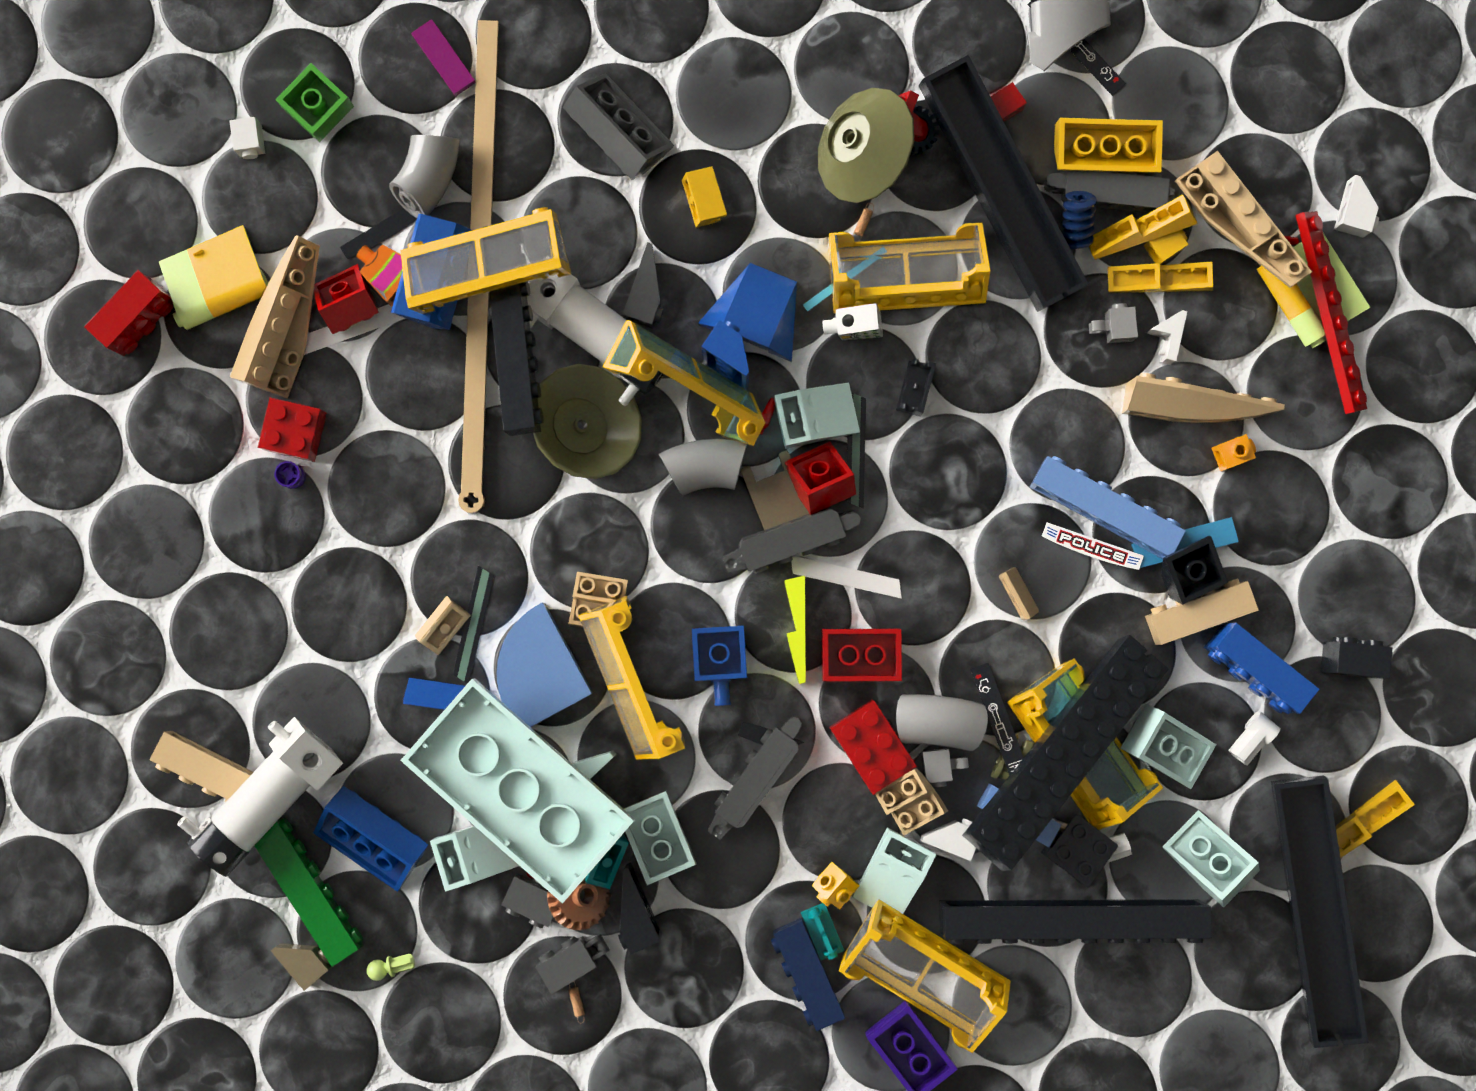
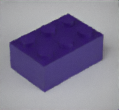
(910, 1049)

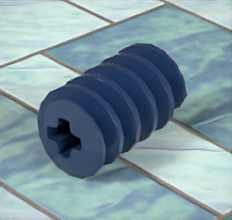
(1079, 219)

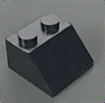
(1193, 571)

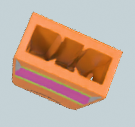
(382, 270)

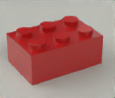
(130, 314)
(861, 655)
(872, 746)

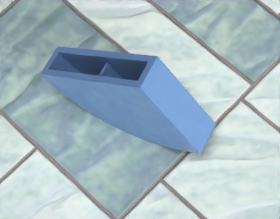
(538, 669)

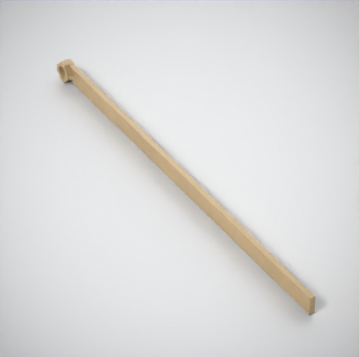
(479, 304)

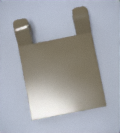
(774, 496)

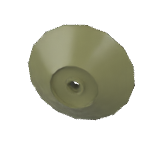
(865, 145)
(610, 429)

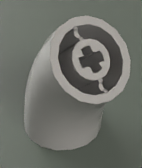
(425, 173)
(704, 464)
(941, 721)

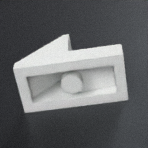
(1172, 331)

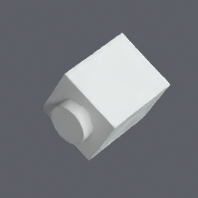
(247, 137)

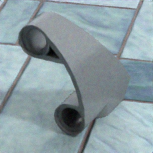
(1062, 25)

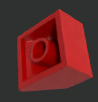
(344, 299)
(821, 478)

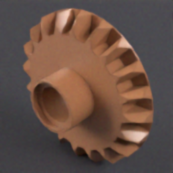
(580, 914)

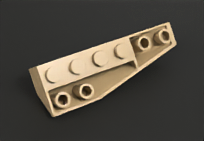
(1240, 218)
(280, 323)
(1191, 403)

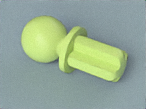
(378, 969)

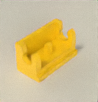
(704, 196)

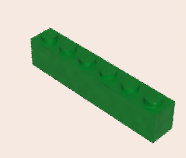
(308, 893)

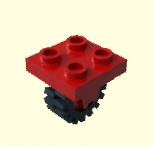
(923, 124)

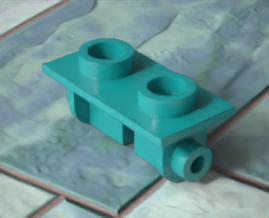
(822, 931)

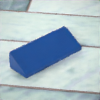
(430, 693)

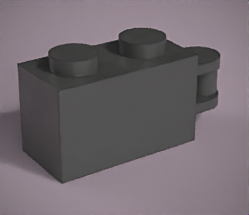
(530, 900)
(570, 962)

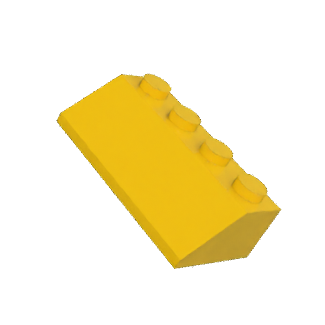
(1108, 145)

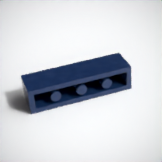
(808, 974)

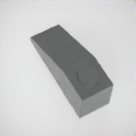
(644, 298)

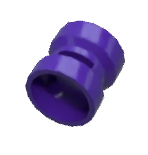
(284, 474)

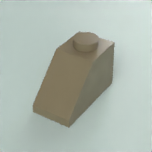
(302, 962)

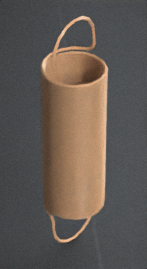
(863, 222)
(576, 1002)

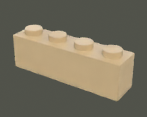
(1201, 613)
(199, 765)

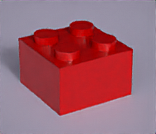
(292, 429)

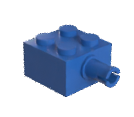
(719, 657)

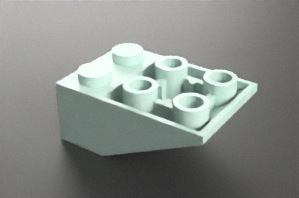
(816, 414)
(468, 857)
(894, 871)

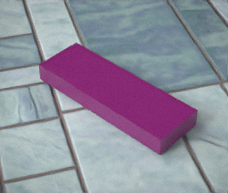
(443, 57)

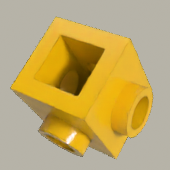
(834, 886)

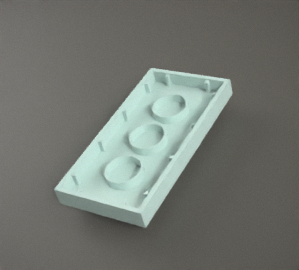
(518, 790)

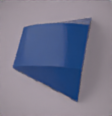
(761, 308)

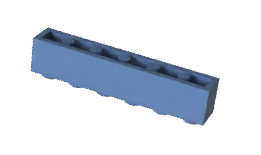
(1107, 508)

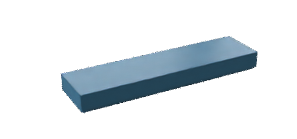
(1221, 531)

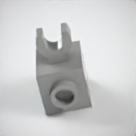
(1119, 324)
(938, 766)

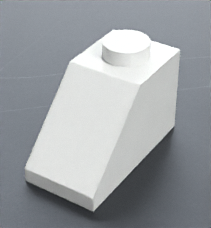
(1357, 209)
(950, 839)

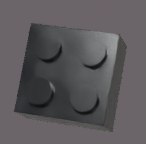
(1358, 659)

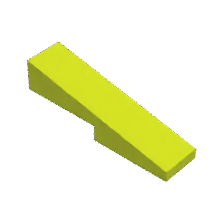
(796, 594)

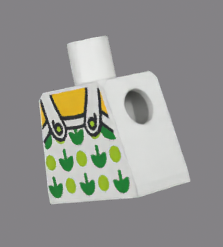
(866, 322)

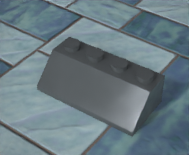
(617, 125)

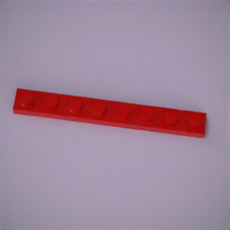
(1331, 312)

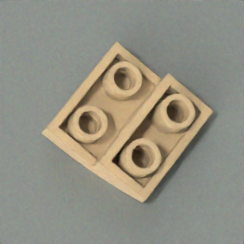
(592, 592)
(911, 801)

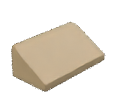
(1019, 593)
(442, 625)

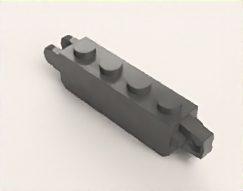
(1116, 190)
(789, 539)
(757, 778)

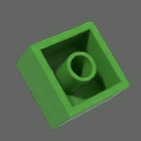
(315, 102)

